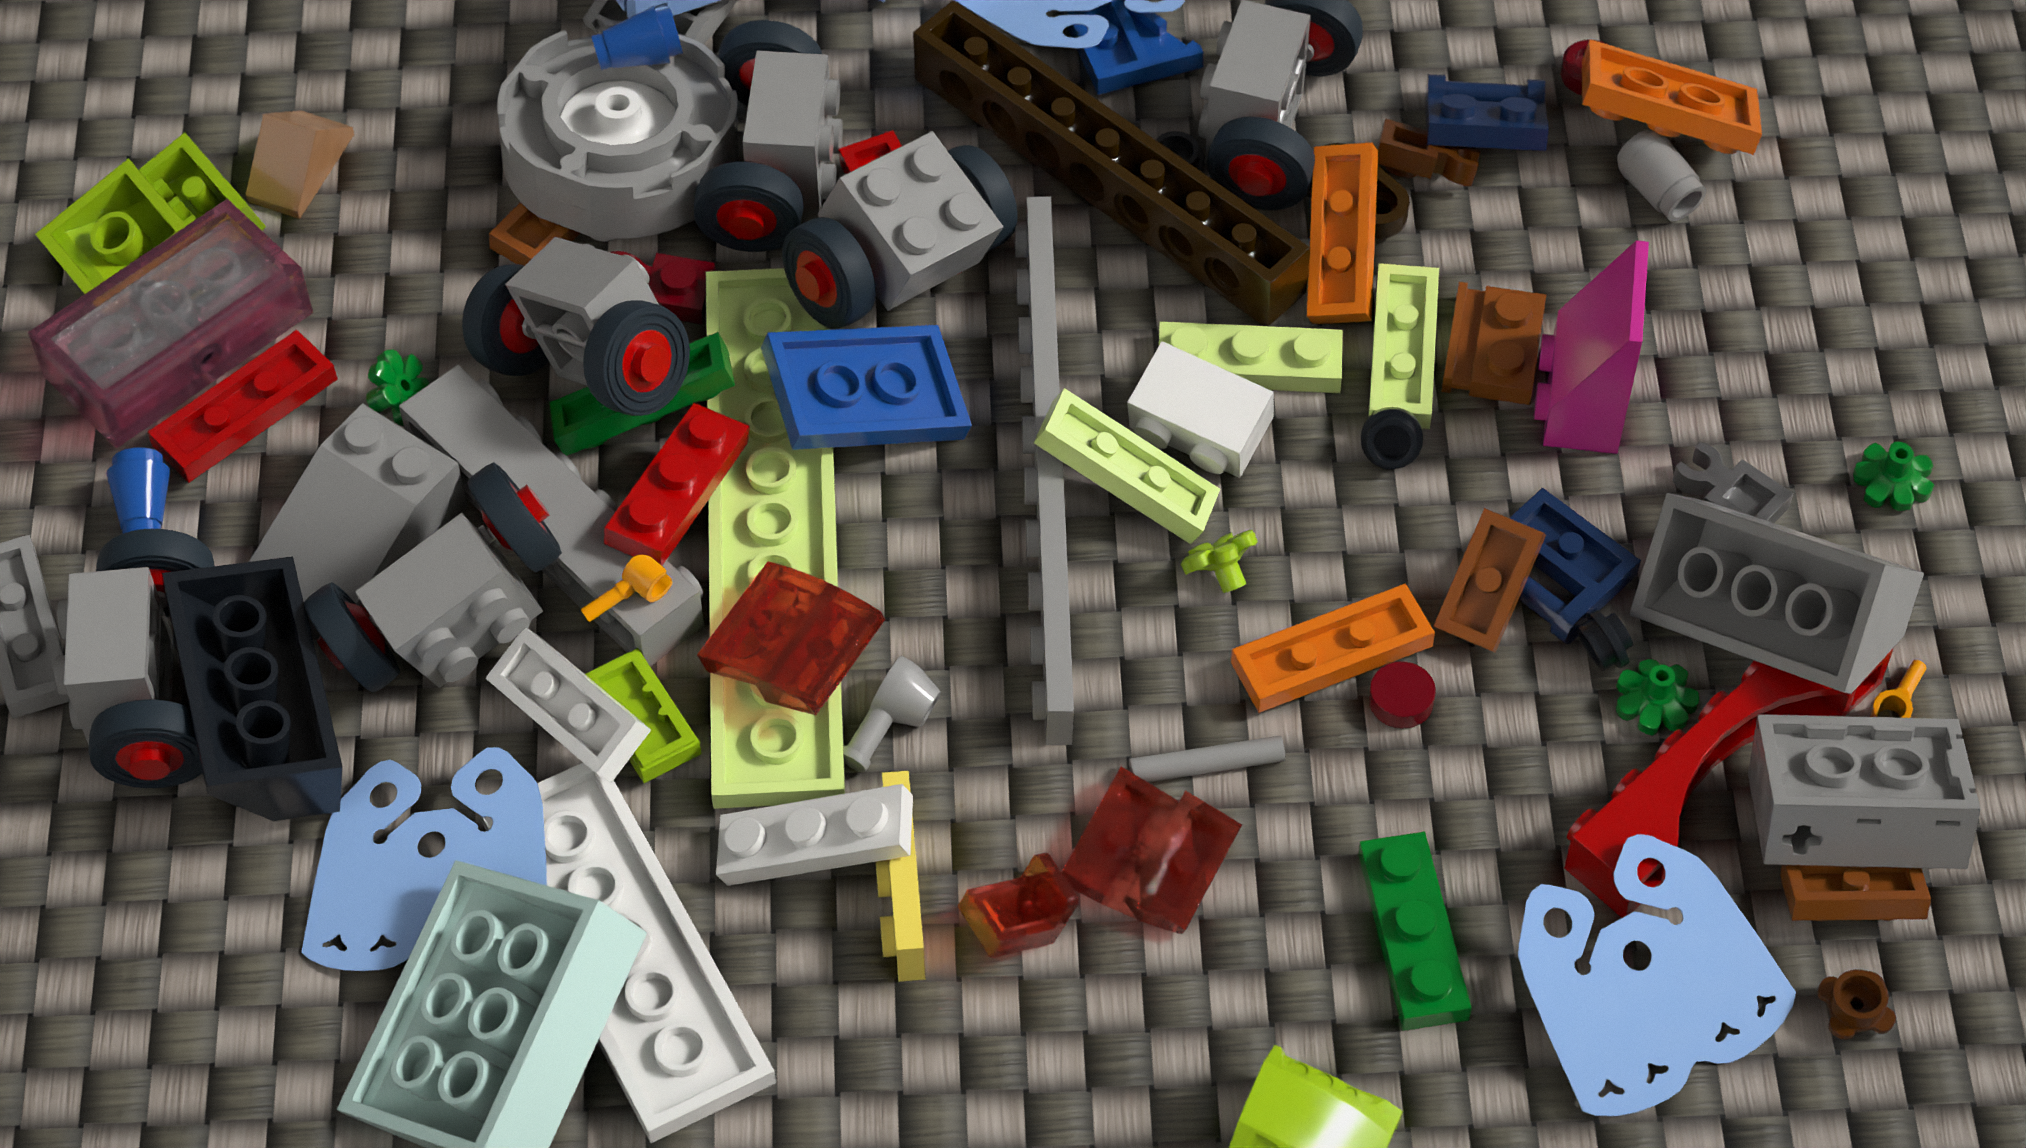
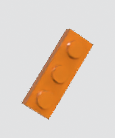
(1342, 233)
(1332, 648)

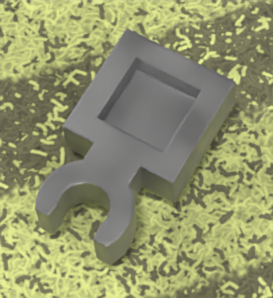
(1738, 489)

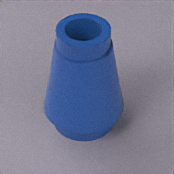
(639, 40)
(139, 488)

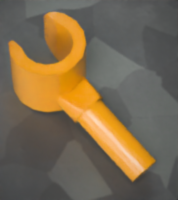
(640, 575)
(1900, 698)

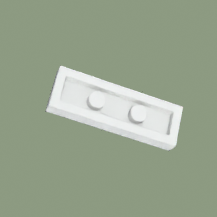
(568, 704)
(815, 835)

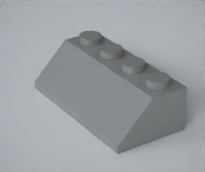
(1773, 593)

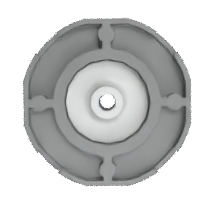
(615, 145)

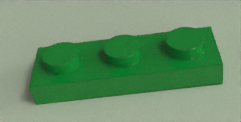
(584, 422)
(1414, 931)

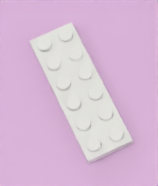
(675, 1025)

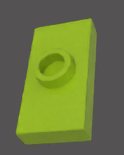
(641, 693)

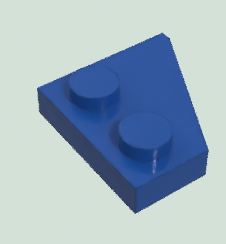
(1133, 49)

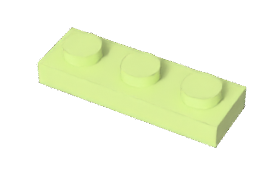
(1404, 340)
(1265, 354)
(1127, 466)

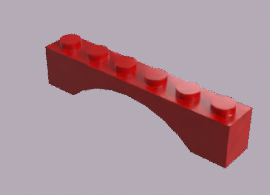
(1656, 797)

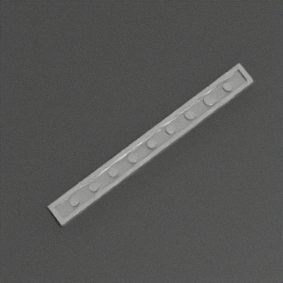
(1045, 482)

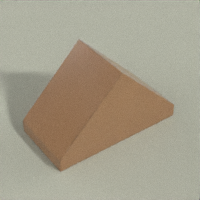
(294, 159)

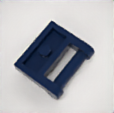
(1486, 114)
(1577, 559)

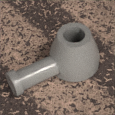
(903, 698)

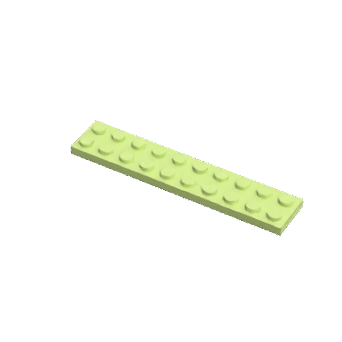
(775, 510)

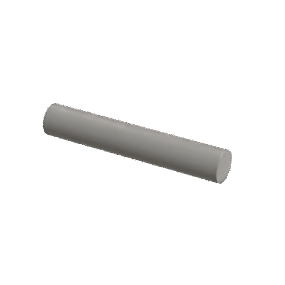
(1208, 759)

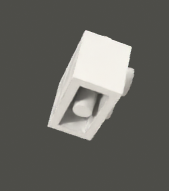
(1200, 410)

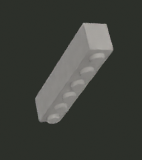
(475, 430)

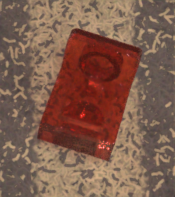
(1021, 910)

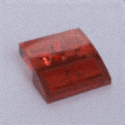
(791, 637)
(1150, 852)

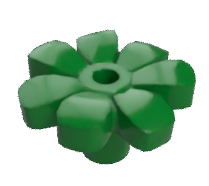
(395, 382)
(1894, 476)
(1657, 696)

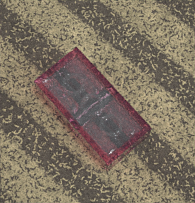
(171, 322)

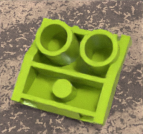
(1311, 1109)

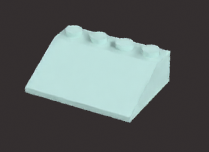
(493, 1014)

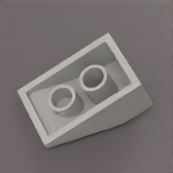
(363, 504)

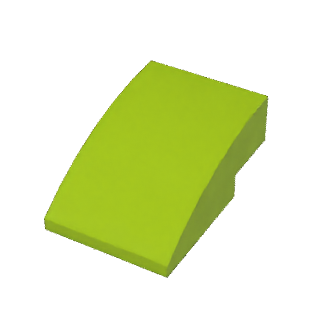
(136, 212)

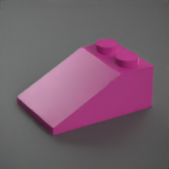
(1594, 357)

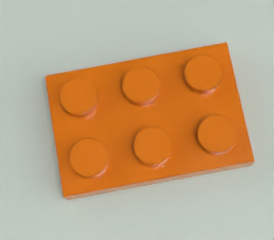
(1670, 98)

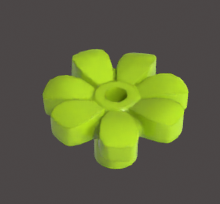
(1221, 559)

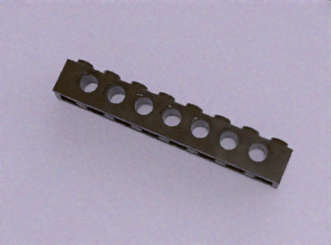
(1111, 163)

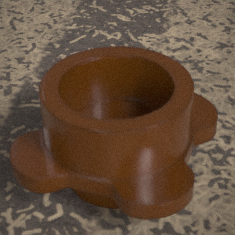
(1864, 988)

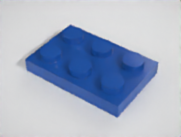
(865, 386)

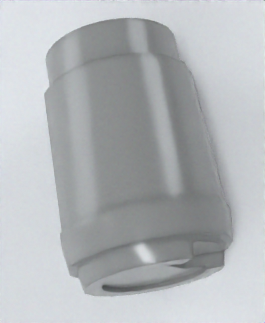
(1661, 175)

